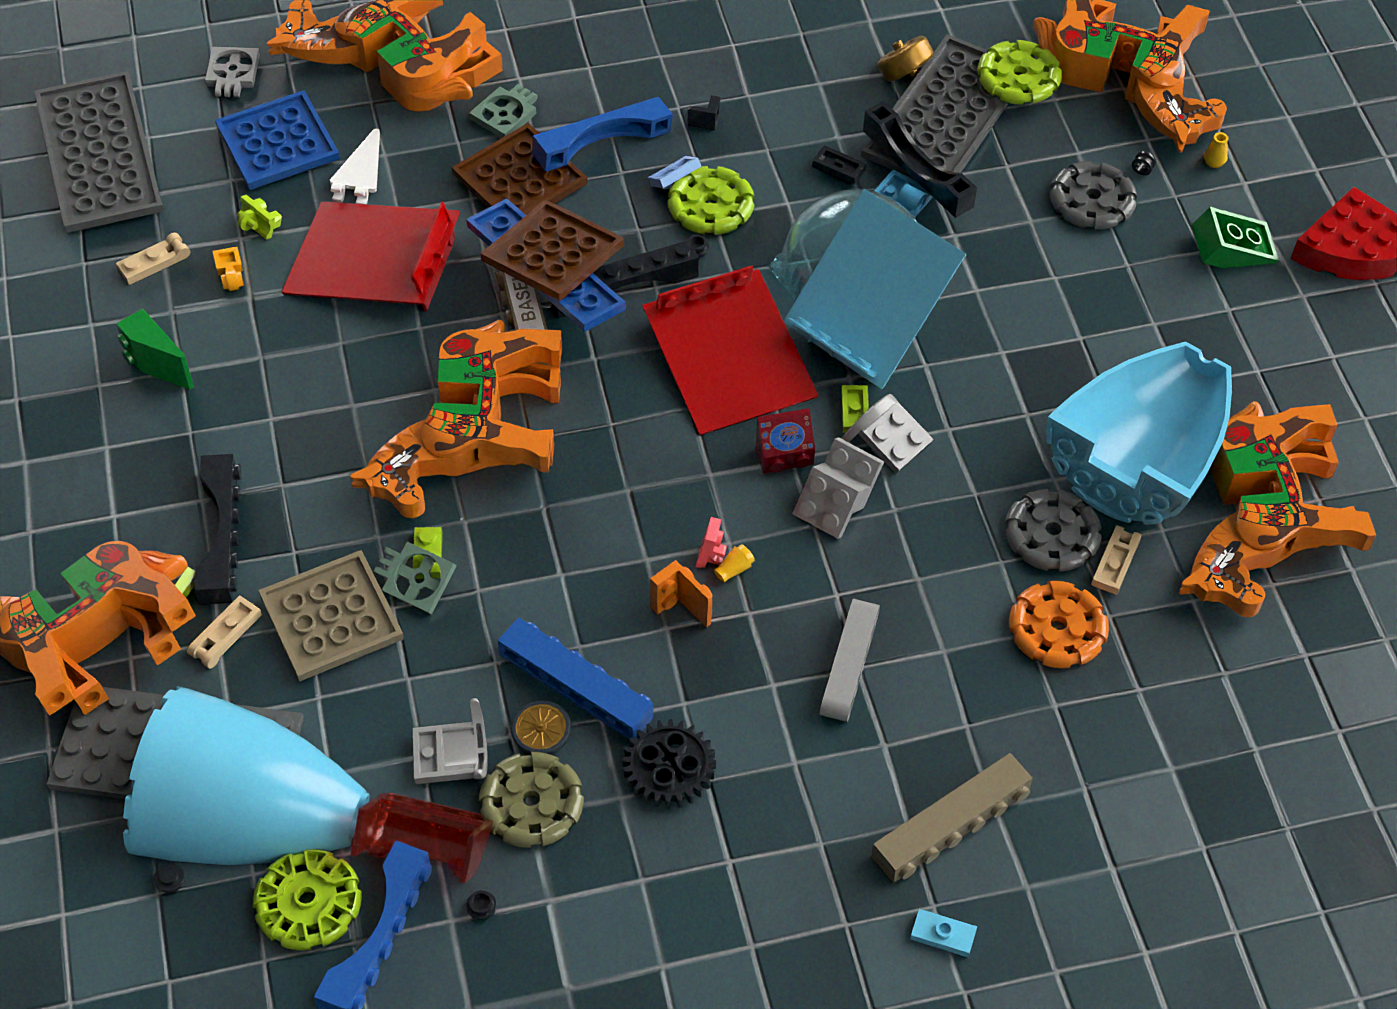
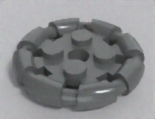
(1090, 211)
(1057, 517)

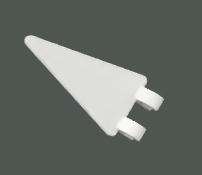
(358, 171)

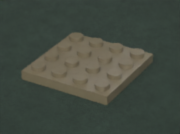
(330, 615)

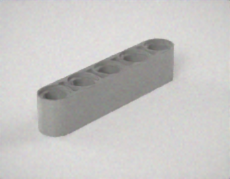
(849, 660)

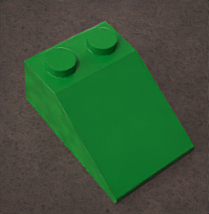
(1233, 240)
(152, 350)

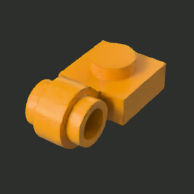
(229, 267)

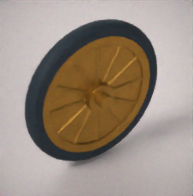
(541, 727)

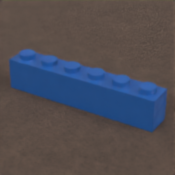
(576, 678)

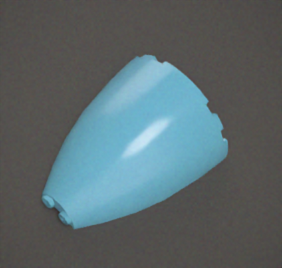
(1143, 433)
(233, 787)

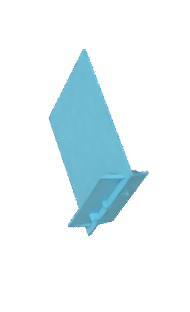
(874, 288)

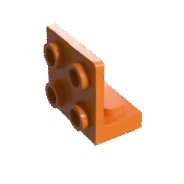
(679, 584)

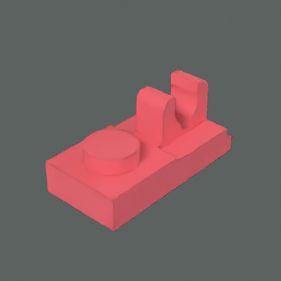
(711, 547)

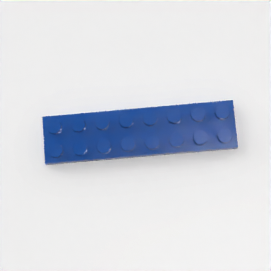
(586, 304)

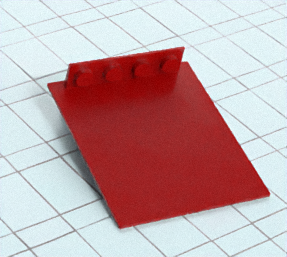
(374, 253)
(729, 349)

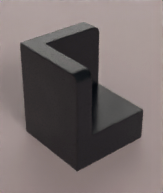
(705, 117)

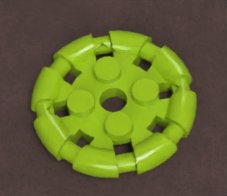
(1038, 76)
(690, 204)
(312, 914)

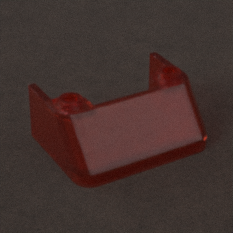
(440, 830)

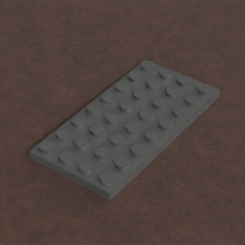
(945, 108)
(98, 152)
(102, 745)

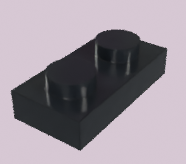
(839, 165)

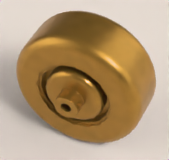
(905, 58)

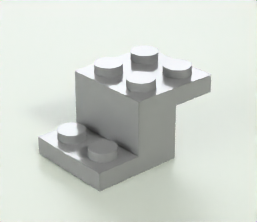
(838, 487)

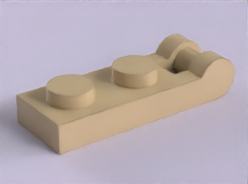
(153, 259)
(1116, 560)
(224, 631)

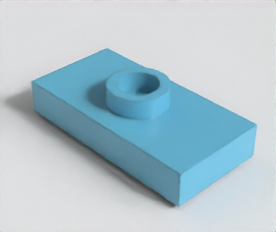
(943, 933)

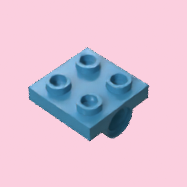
(904, 191)

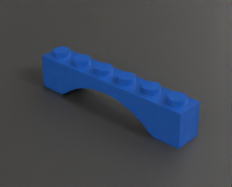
(641, 119)
(348, 981)

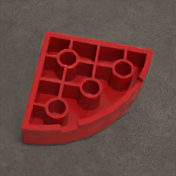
(1351, 240)

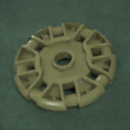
(531, 784)

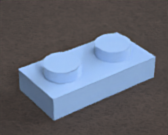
(673, 172)

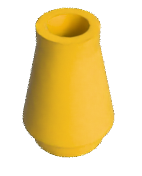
(1216, 153)
(735, 562)

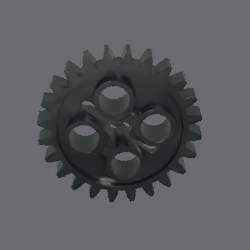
(646, 773)

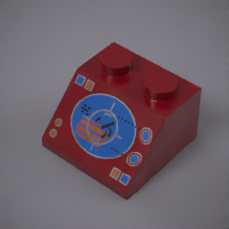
(785, 441)

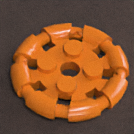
(1061, 610)

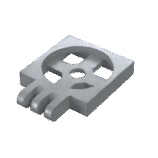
(232, 83)

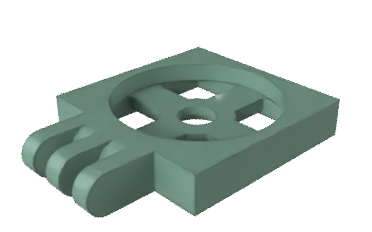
(517, 98)
(396, 567)

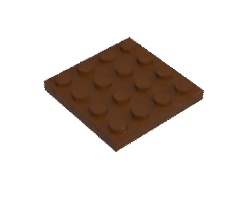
(512, 173)
(552, 249)

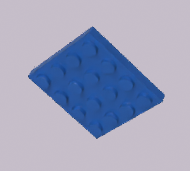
(277, 139)

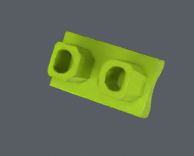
(254, 216)

